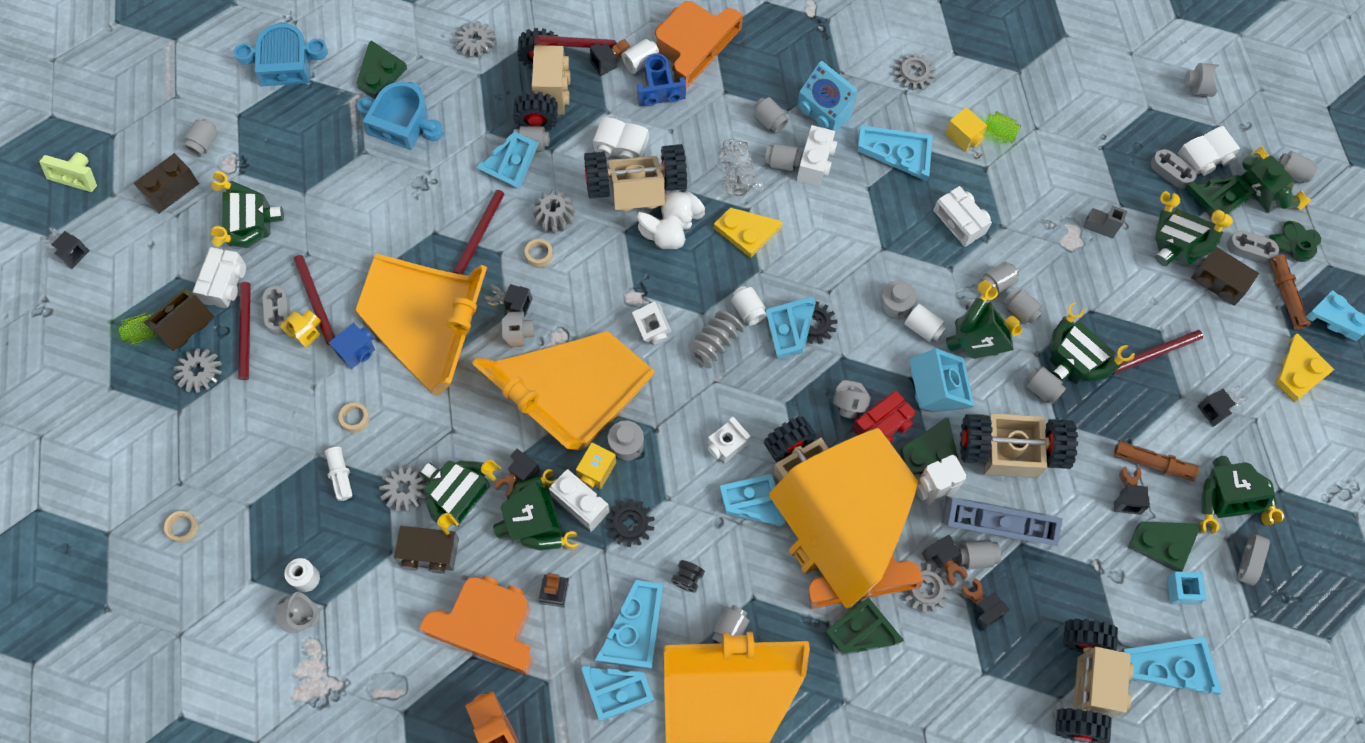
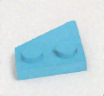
(511, 159)
(1340, 316)
(790, 326)
(751, 500)
(616, 691)

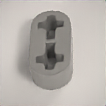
(1173, 168)
(1252, 246)
(271, 310)
(1253, 559)

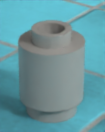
(770, 114)
(537, 134)
(200, 137)
(783, 157)
(1298, 166)
(1002, 276)
(1023, 306)
(1045, 384)
(979, 554)
(730, 621)

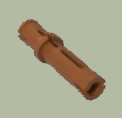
(1286, 282)
(1167, 464)

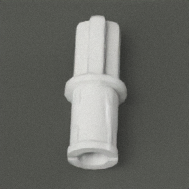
(338, 473)

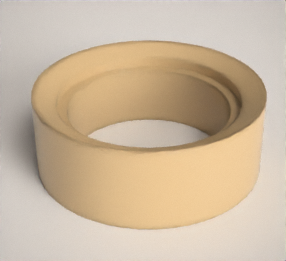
(542, 262)
(358, 427)
(173, 518)

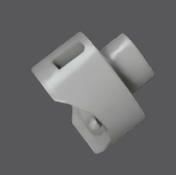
(1202, 80)
(898, 299)
(516, 320)
(851, 401)
(626, 440)
(296, 613)

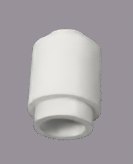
(749, 305)
(302, 575)

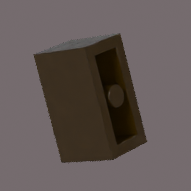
(166, 183)
(1225, 276)
(179, 319)
(426, 549)

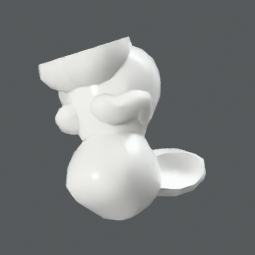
(677, 217)

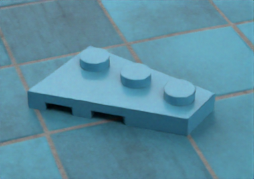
(898, 149)
(635, 630)
(1177, 665)

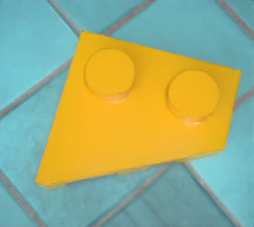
(747, 230)
(1301, 369)

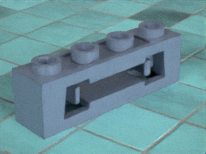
(1002, 520)

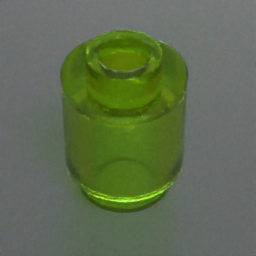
(1002, 127)
(135, 330)

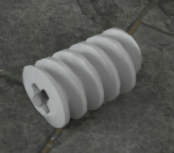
(713, 337)

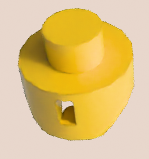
(302, 327)

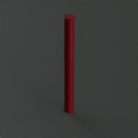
(571, 41)
(479, 232)
(314, 298)
(244, 331)
(1161, 350)

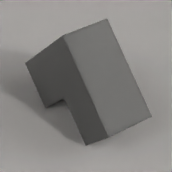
(1105, 223)

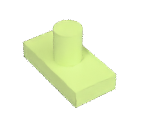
(69, 172)

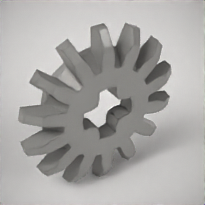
(480, 45)
(918, 64)
(202, 378)
(401, 498)
(937, 590)

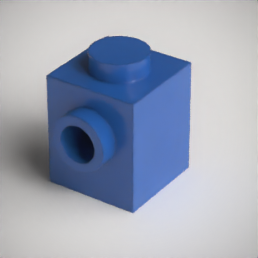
(353, 345)

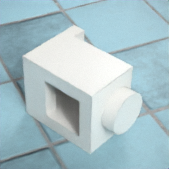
(646, 317)
(724, 450)

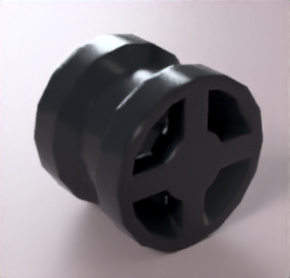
(688, 576)

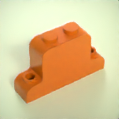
(695, 37)
(897, 578)
(485, 623)
(490, 720)

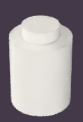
(635, 57)
(925, 323)

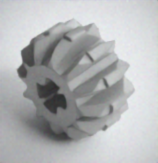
(544, 212)

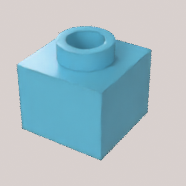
(1192, 583)

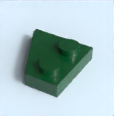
(378, 70)
(1221, 193)
(929, 447)
(1165, 542)
(863, 630)

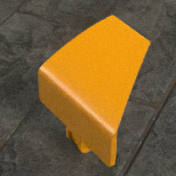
(420, 315)
(571, 386)
(848, 511)
(730, 688)

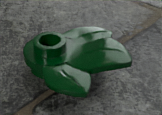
(1298, 241)

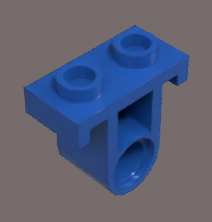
(659, 83)

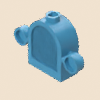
(281, 55)
(399, 115)

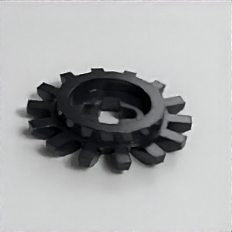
(823, 327)
(638, 516)

